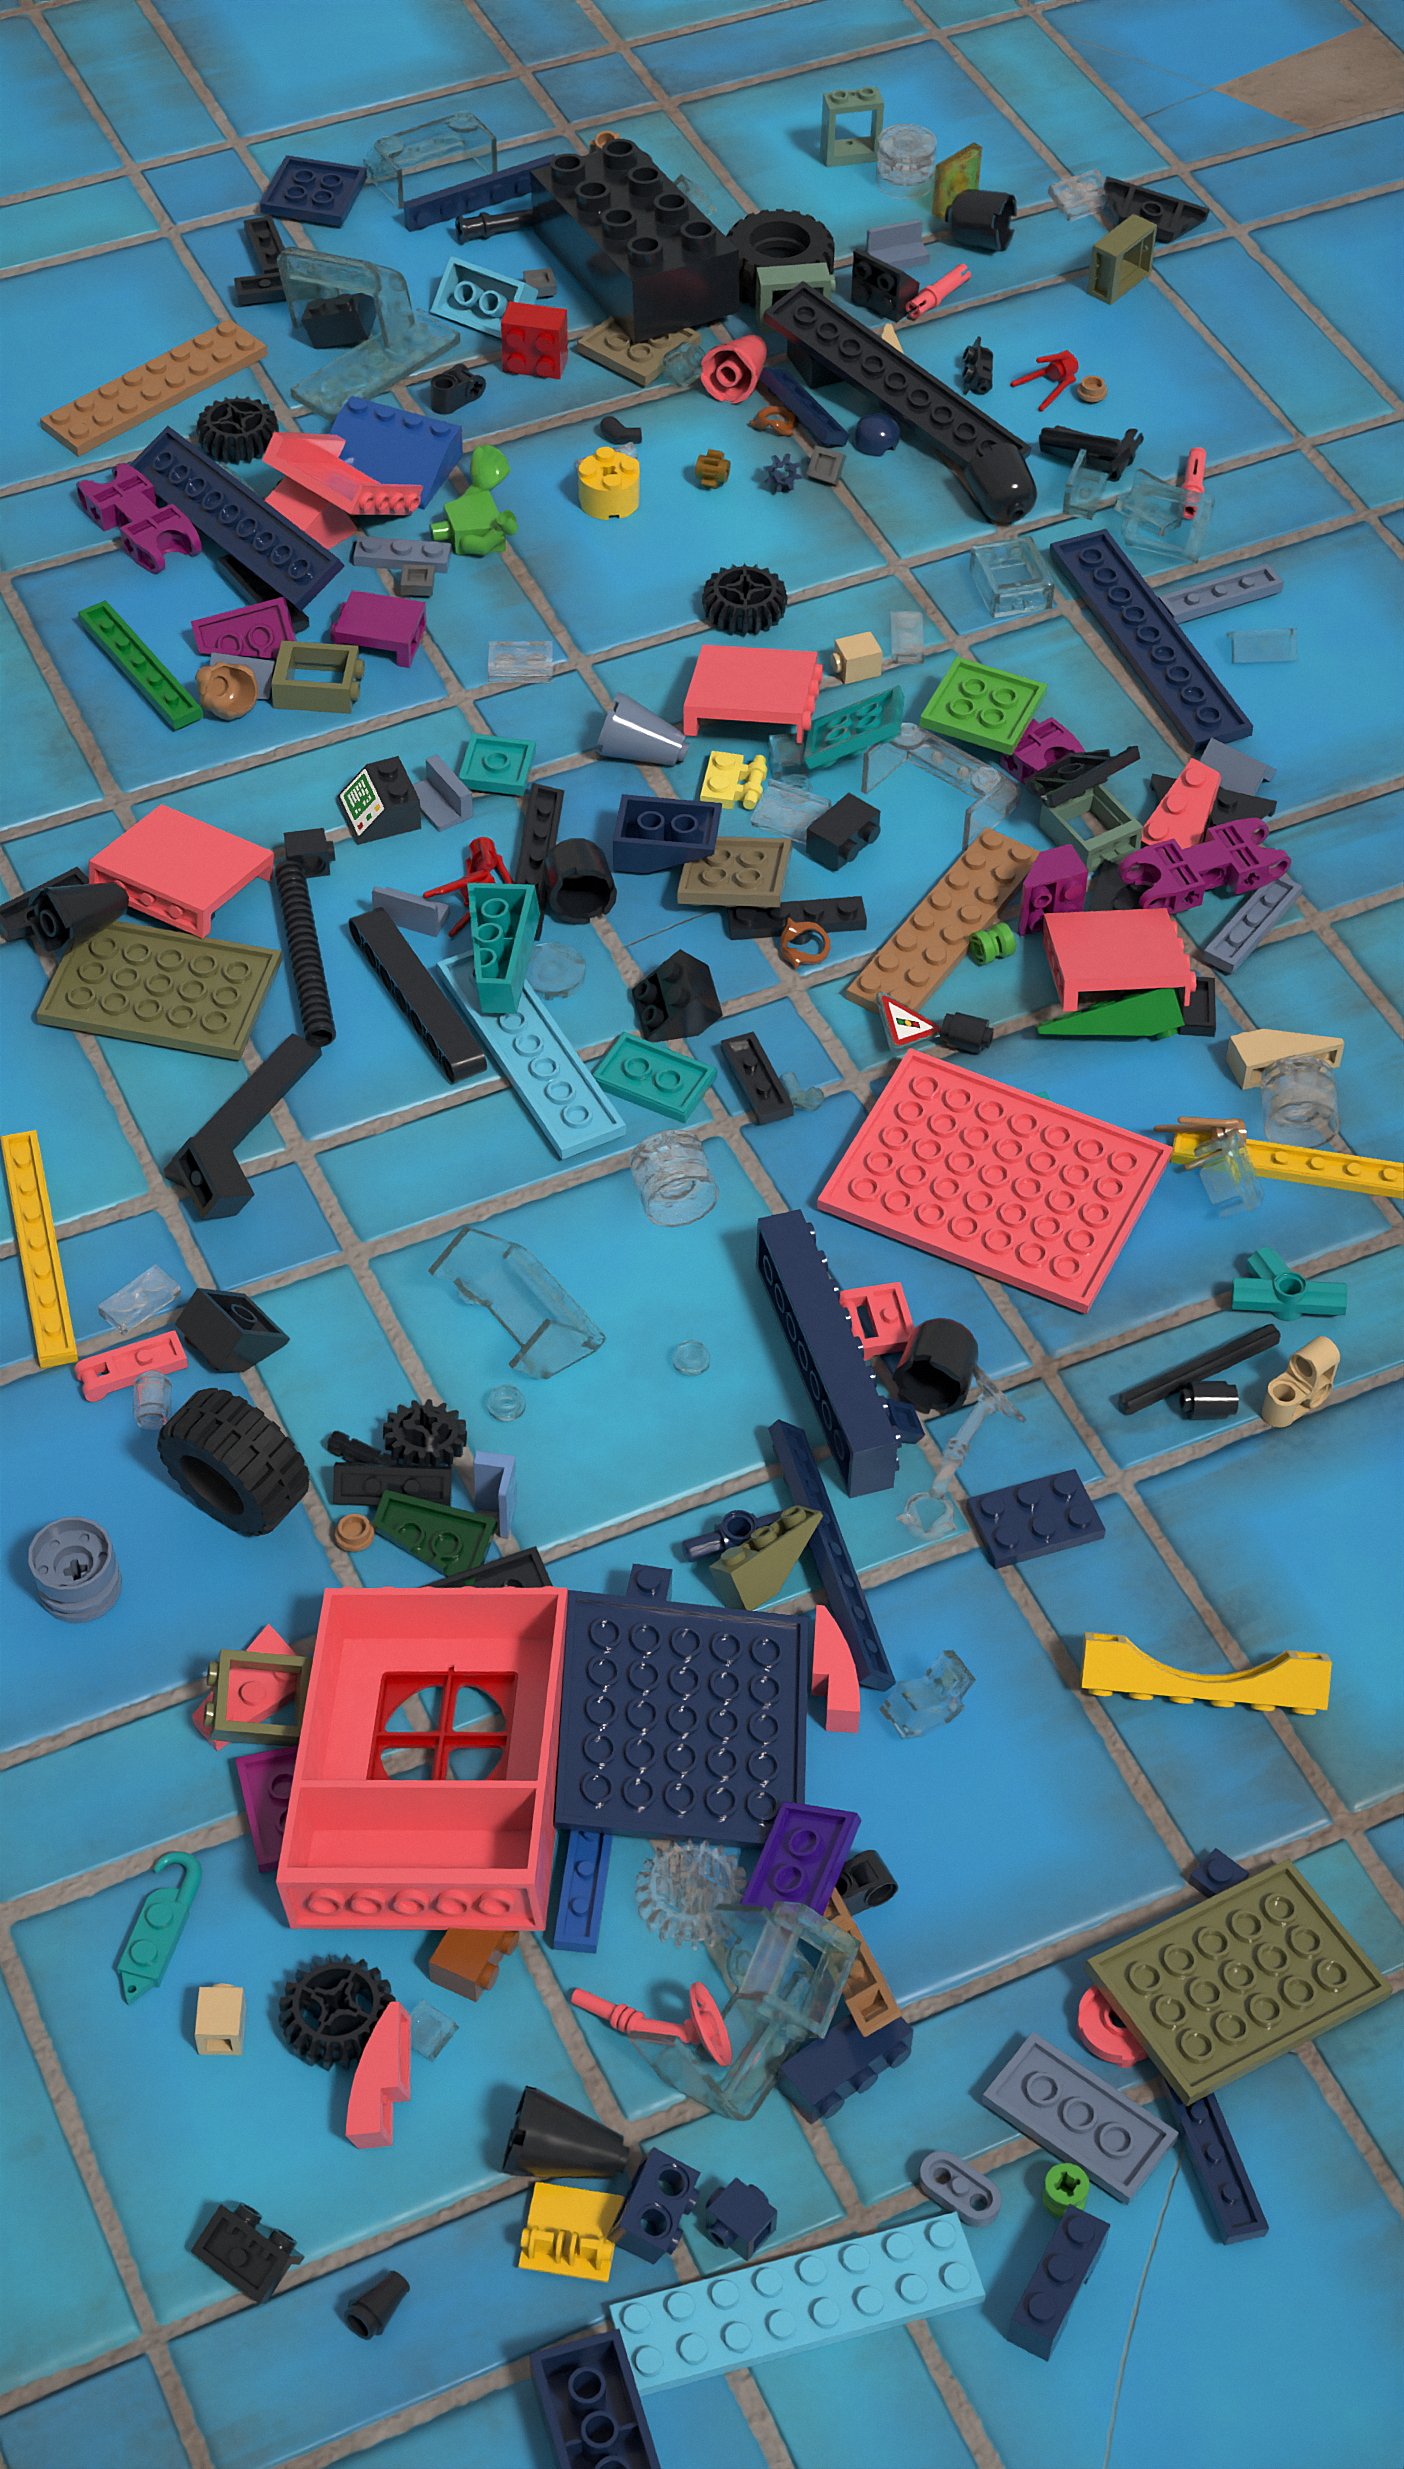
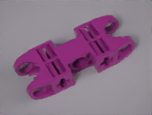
(144, 528)
(1038, 748)
(1217, 862)

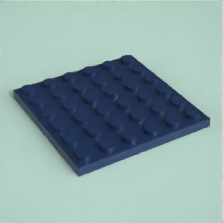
(680, 1719)

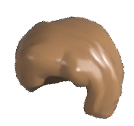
(227, 689)

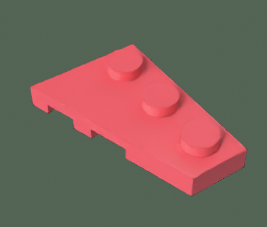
(1184, 808)
(253, 1692)

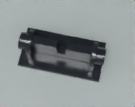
(977, 368)

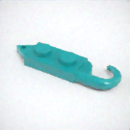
(158, 1929)

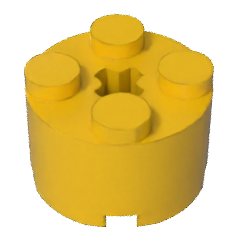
(609, 484)

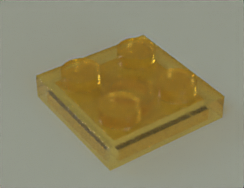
(955, 175)

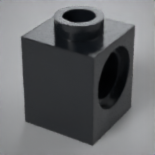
(311, 850)

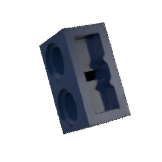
(648, 2202)

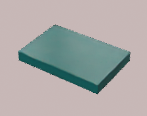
(654, 1077)

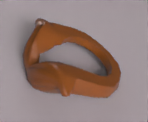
(779, 427)
(799, 957)

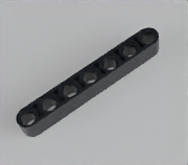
(417, 995)

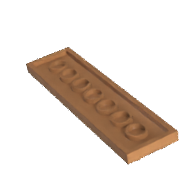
(153, 387)
(939, 929)

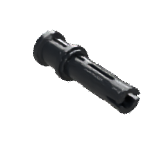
(485, 224)

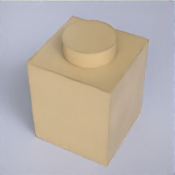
(857, 657)
(220, 2020)

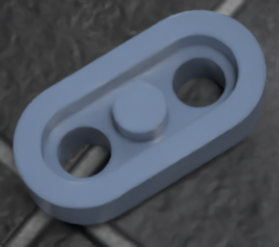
(963, 2188)

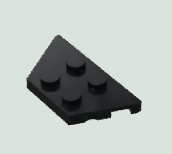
(1170, 214)
(1076, 773)
(1227, 804)

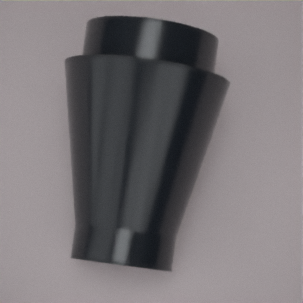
(374, 2307)

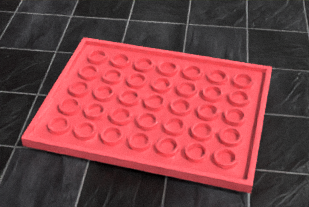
(996, 1180)

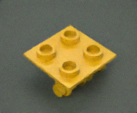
(569, 2232)

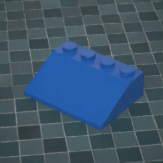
(398, 445)

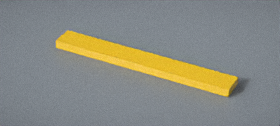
(1308, 1165)
(39, 1250)

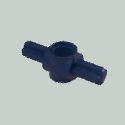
(723, 1538)

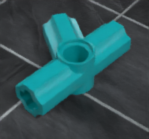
(1284, 1291)

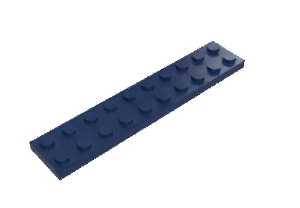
(237, 519)
(1151, 640)

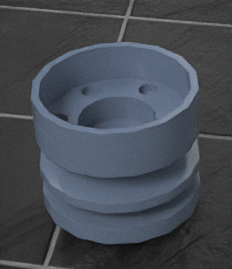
(75, 1569)

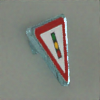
(904, 1025)

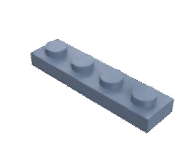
(1222, 593)
(1252, 924)

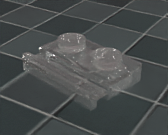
(1080, 195)
(520, 662)
(788, 810)

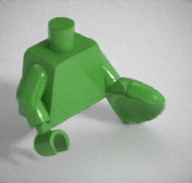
(473, 519)

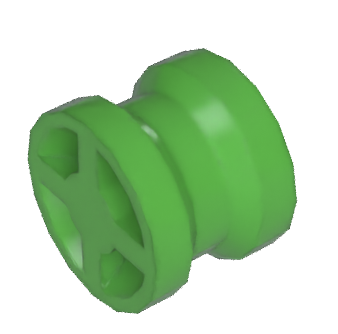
(1057, 2197)

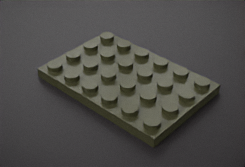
(162, 989)
(1237, 1981)

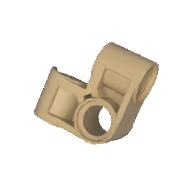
(1303, 1384)

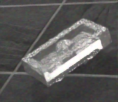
(906, 637)
(139, 1299)

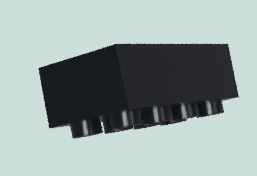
(634, 240)

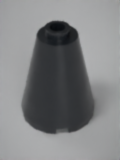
(75, 913)
(561, 2142)

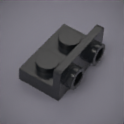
(247, 2250)

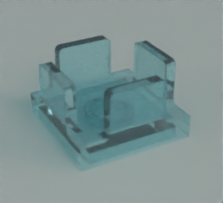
(1230, 1174)

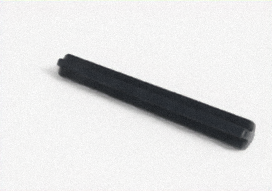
(1199, 1369)

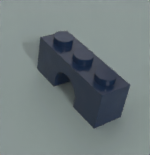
(1057, 2281)

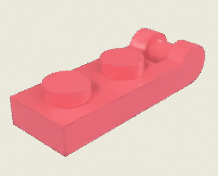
(125, 1363)

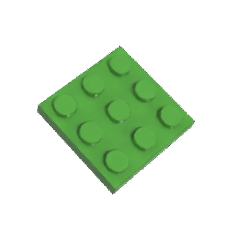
(983, 705)

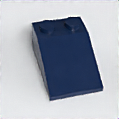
(663, 832)

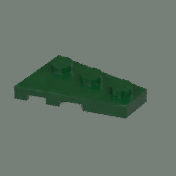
(435, 1533)

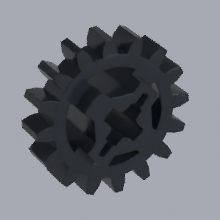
(425, 1434)

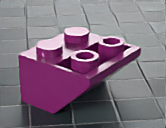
(1052, 886)

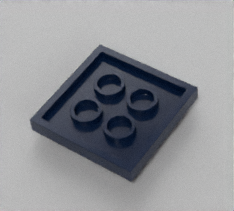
(313, 190)

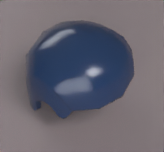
(876, 434)

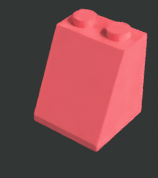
(311, 513)

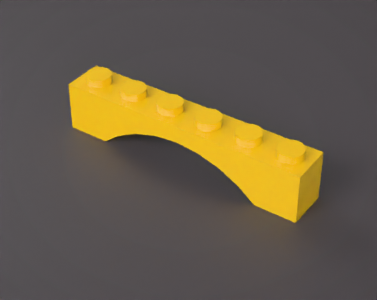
(1287, 1680)

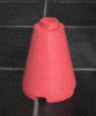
(734, 368)

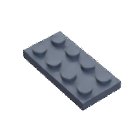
(1080, 2117)

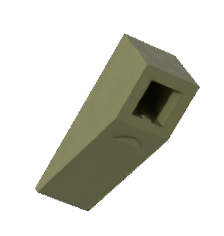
(760, 1566)

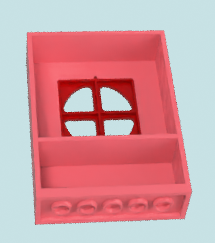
(437, 1848)

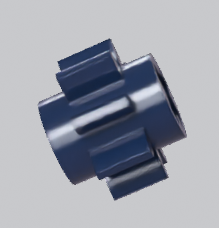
(775, 477)

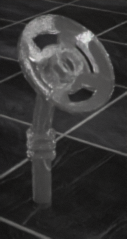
(956, 1449)

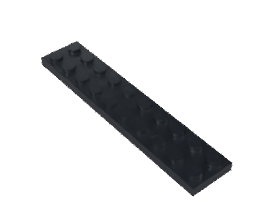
(887, 376)

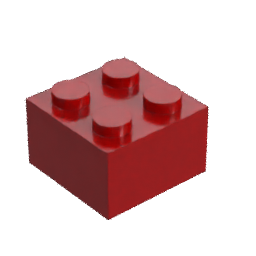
(534, 340)

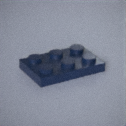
(1035, 1518)

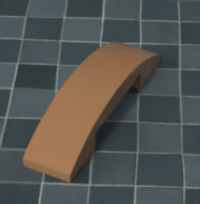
(866, 1987)

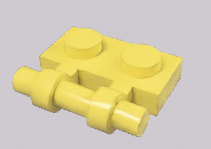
(723, 780)

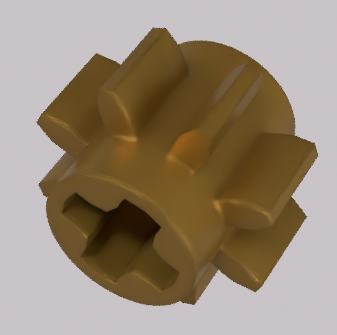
(712, 468)

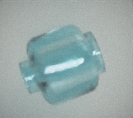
(683, 364)

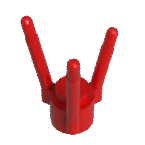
(1061, 368)
(484, 856)
(479, 876)

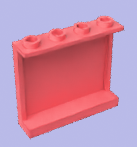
(316, 465)
(753, 687)
(180, 868)
(1115, 953)

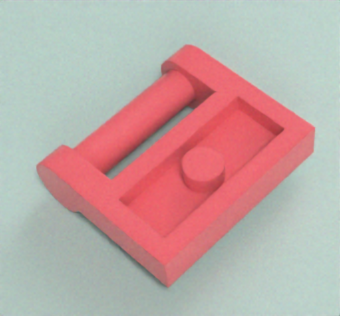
(887, 1314)

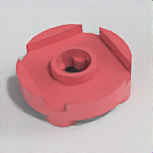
(1101, 2036)

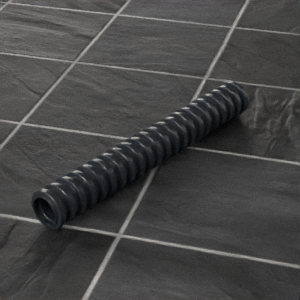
(305, 953)

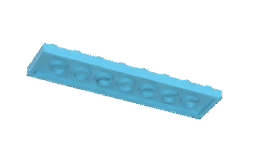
(538, 1064)
(797, 2303)

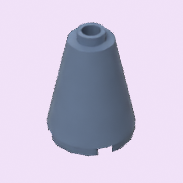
(640, 735)

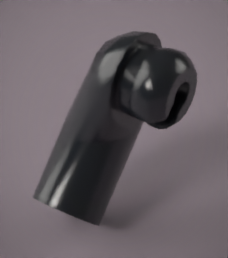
(618, 432)

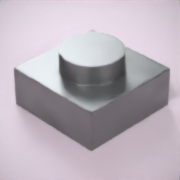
(541, 280)
(826, 465)
(417, 580)

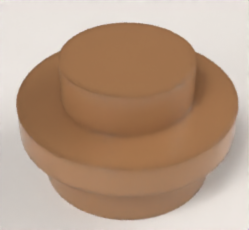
(1092, 389)
(354, 1533)

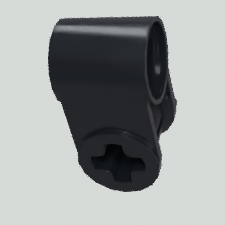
(455, 389)

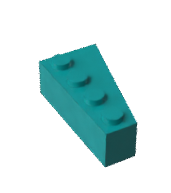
(503, 937)

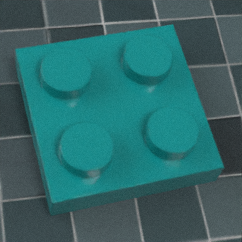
(497, 764)

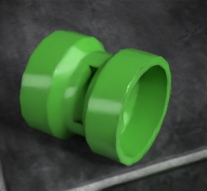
(992, 943)

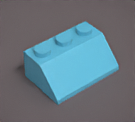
(478, 296)

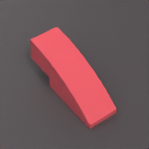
(835, 1674)
(381, 2080)

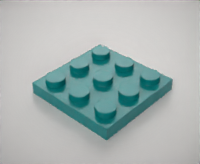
(854, 728)

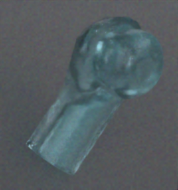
(806, 1100)

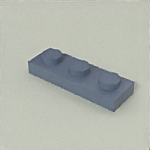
(394, 553)

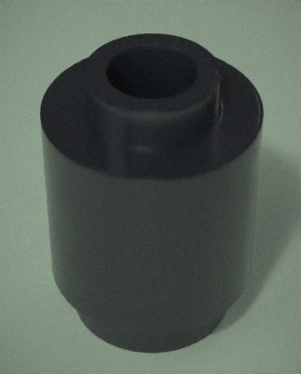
(966, 1032)
(1209, 1400)

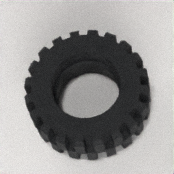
(778, 240)
(233, 1461)

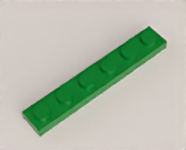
(140, 665)

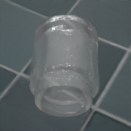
(152, 1400)

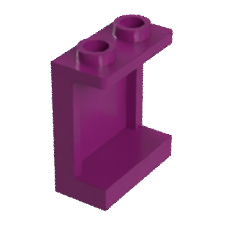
(381, 624)

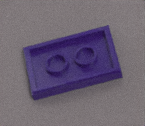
(802, 1856)

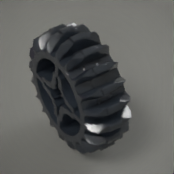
(236, 429)
(744, 599)
(326, 1992)

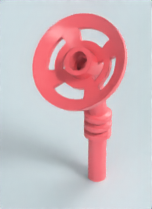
(703, 2027)

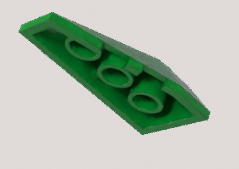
(1137, 1014)

